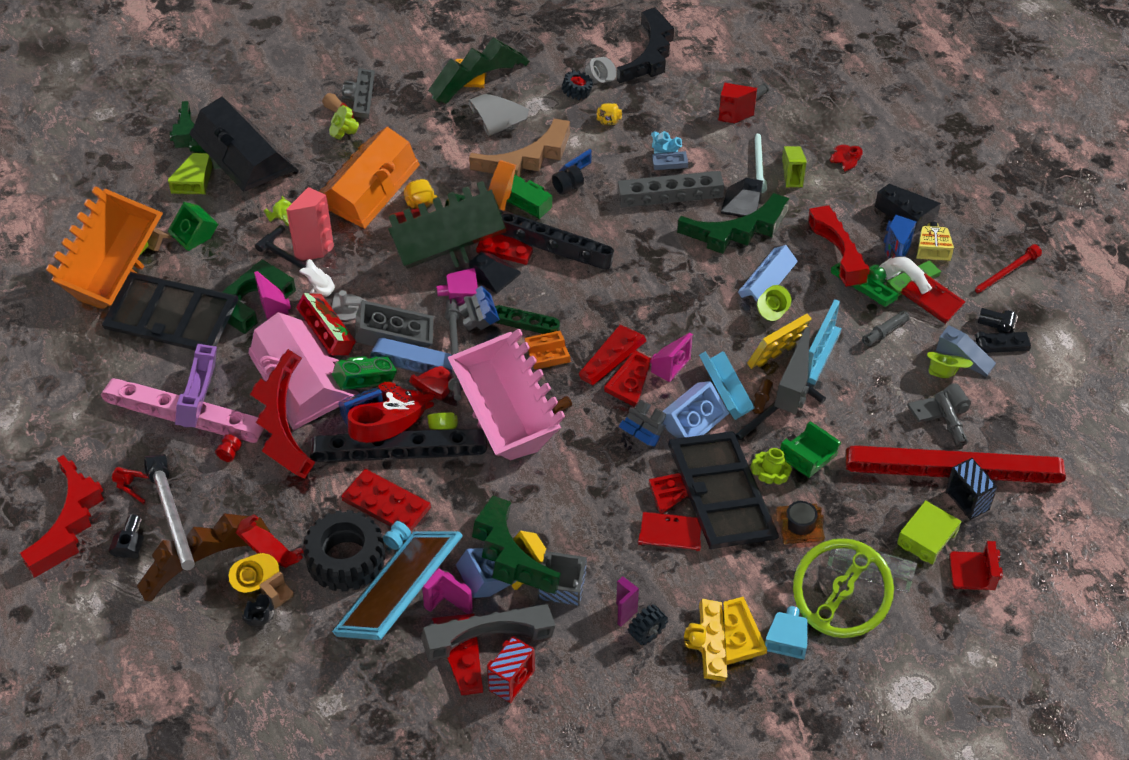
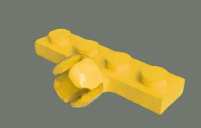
(709, 639)

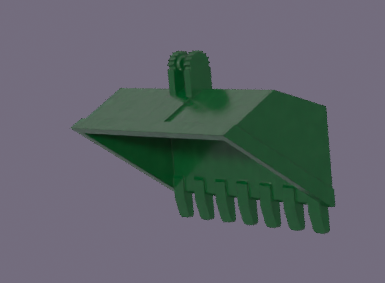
(447, 227)

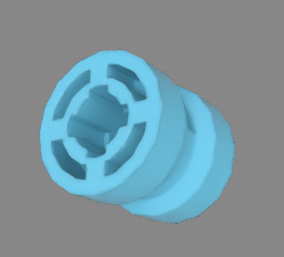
(395, 537)

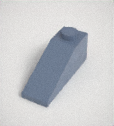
(959, 344)

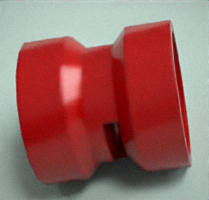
(227, 449)

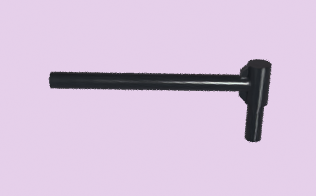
(267, 243)
(770, 410)

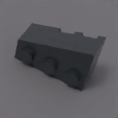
(901, 202)

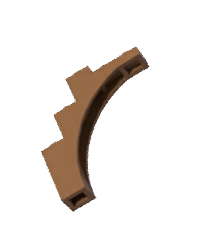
(549, 146)

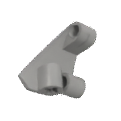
(498, 113)

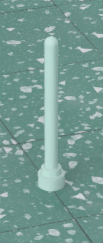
(758, 158)

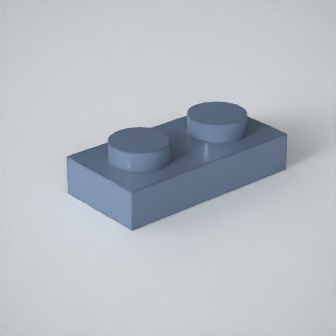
(670, 160)

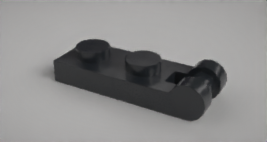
(1003, 342)

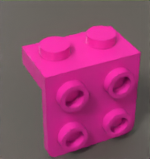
(444, 585)

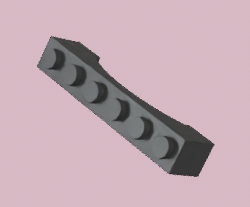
(530, 621)

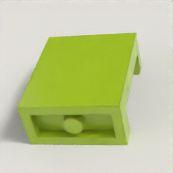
(928, 532)

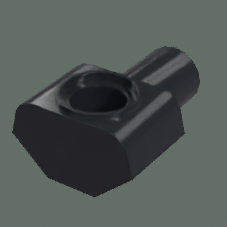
(128, 542)

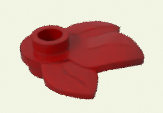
(847, 156)

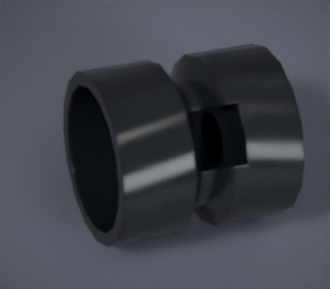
(568, 179)

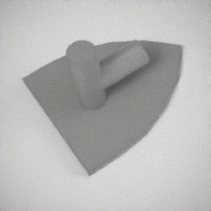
(346, 305)

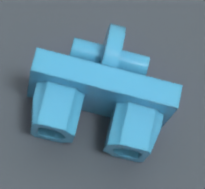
(663, 143)

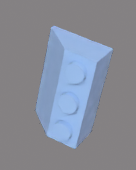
(695, 411)

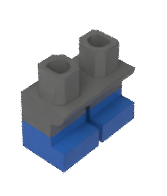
(480, 310)
(643, 426)

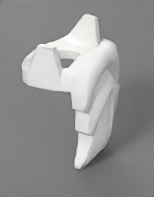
(322, 282)

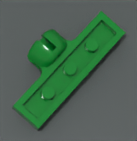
(875, 285)

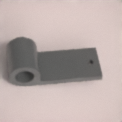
(929, 408)

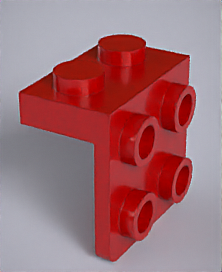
(976, 569)

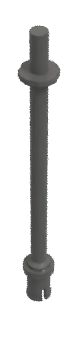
(452, 315)

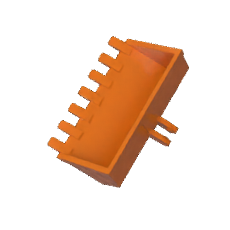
(370, 177)
(104, 248)

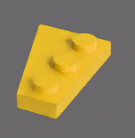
(741, 632)

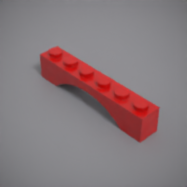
(825, 223)

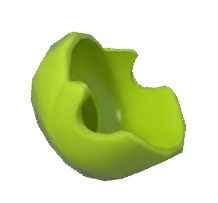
(442, 421)

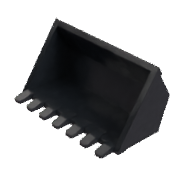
(238, 146)

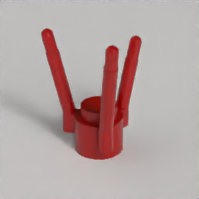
(123, 477)

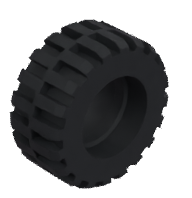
(338, 529)

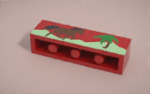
(326, 324)

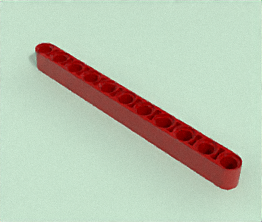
(940, 463)

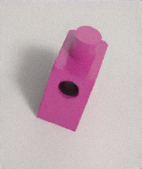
(459, 285)

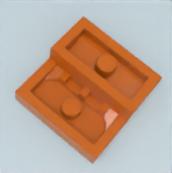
(548, 349)

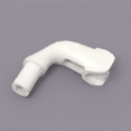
(895, 265)

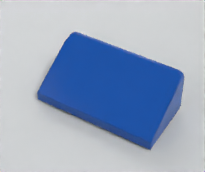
(580, 161)

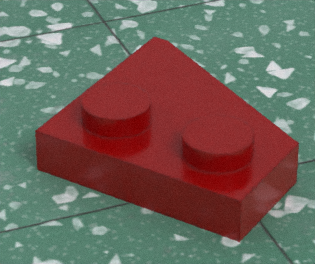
(667, 491)

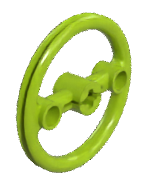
(862, 550)

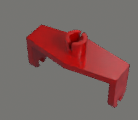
(264, 542)

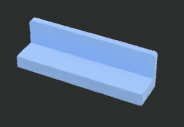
(769, 273)

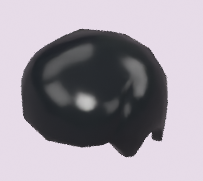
(259, 611)

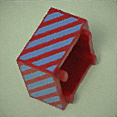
(511, 669)

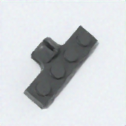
(360, 92)

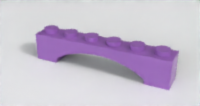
(191, 401)

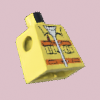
(935, 243)

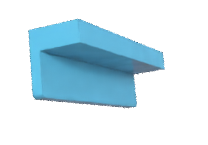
(727, 384)

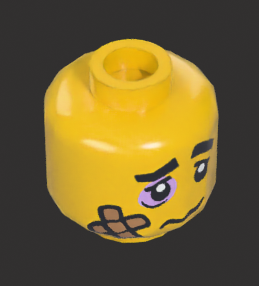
(609, 114)

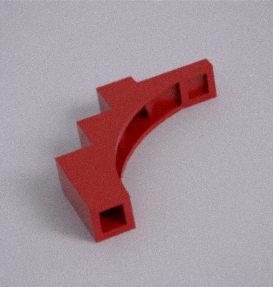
(273, 418)
(60, 540)

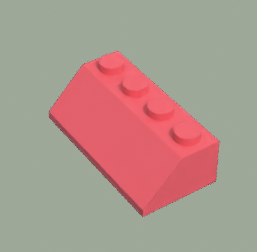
(310, 225)

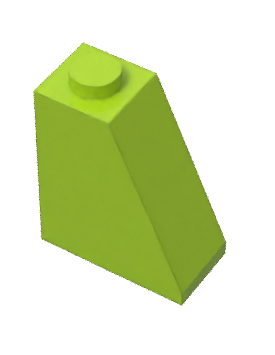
(794, 166)
(192, 175)

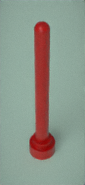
(1032, 253)

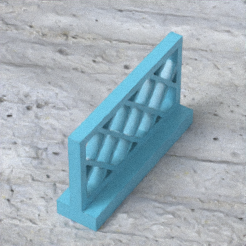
(823, 343)

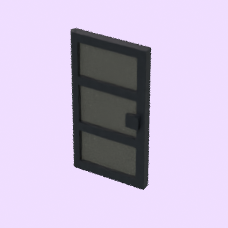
(169, 311)
(722, 490)

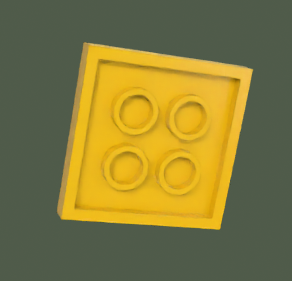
(778, 341)

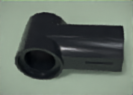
(1004, 322)

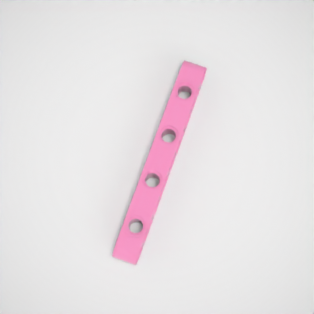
(163, 405)

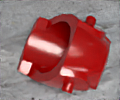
(433, 382)

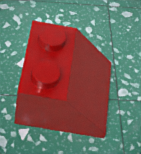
(737, 103)

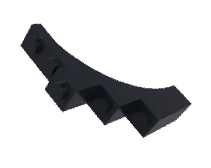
(653, 59)

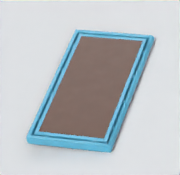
(397, 585)

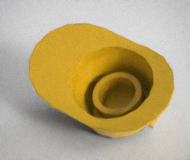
(252, 571)

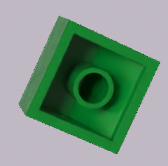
(192, 226)

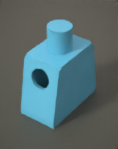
(788, 634)

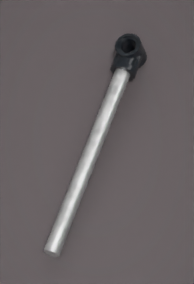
(158, 473)

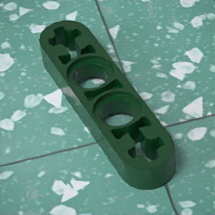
(526, 317)

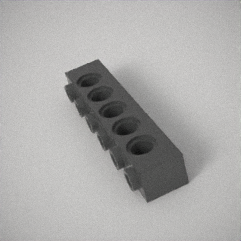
(670, 189)

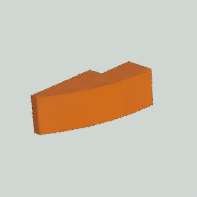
(502, 182)

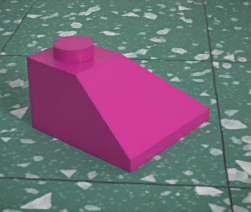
(271, 297)
(672, 358)

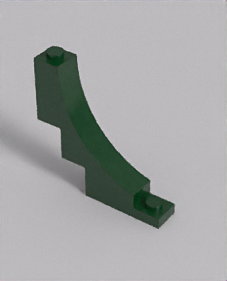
(475, 63)

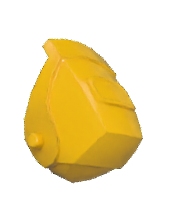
(419, 192)

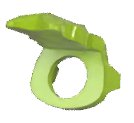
(279, 211)

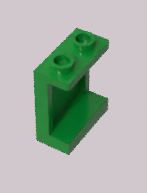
(810, 449)

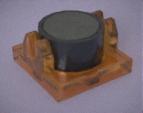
(800, 522)

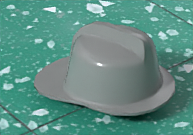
(601, 70)

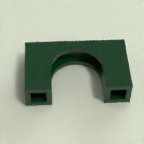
(243, 317)

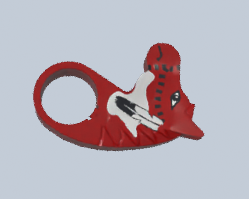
(390, 417)

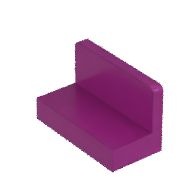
(626, 600)

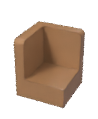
(277, 590)

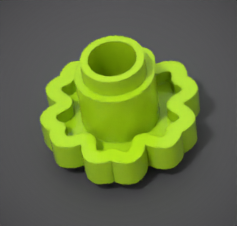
(343, 123)
(771, 466)

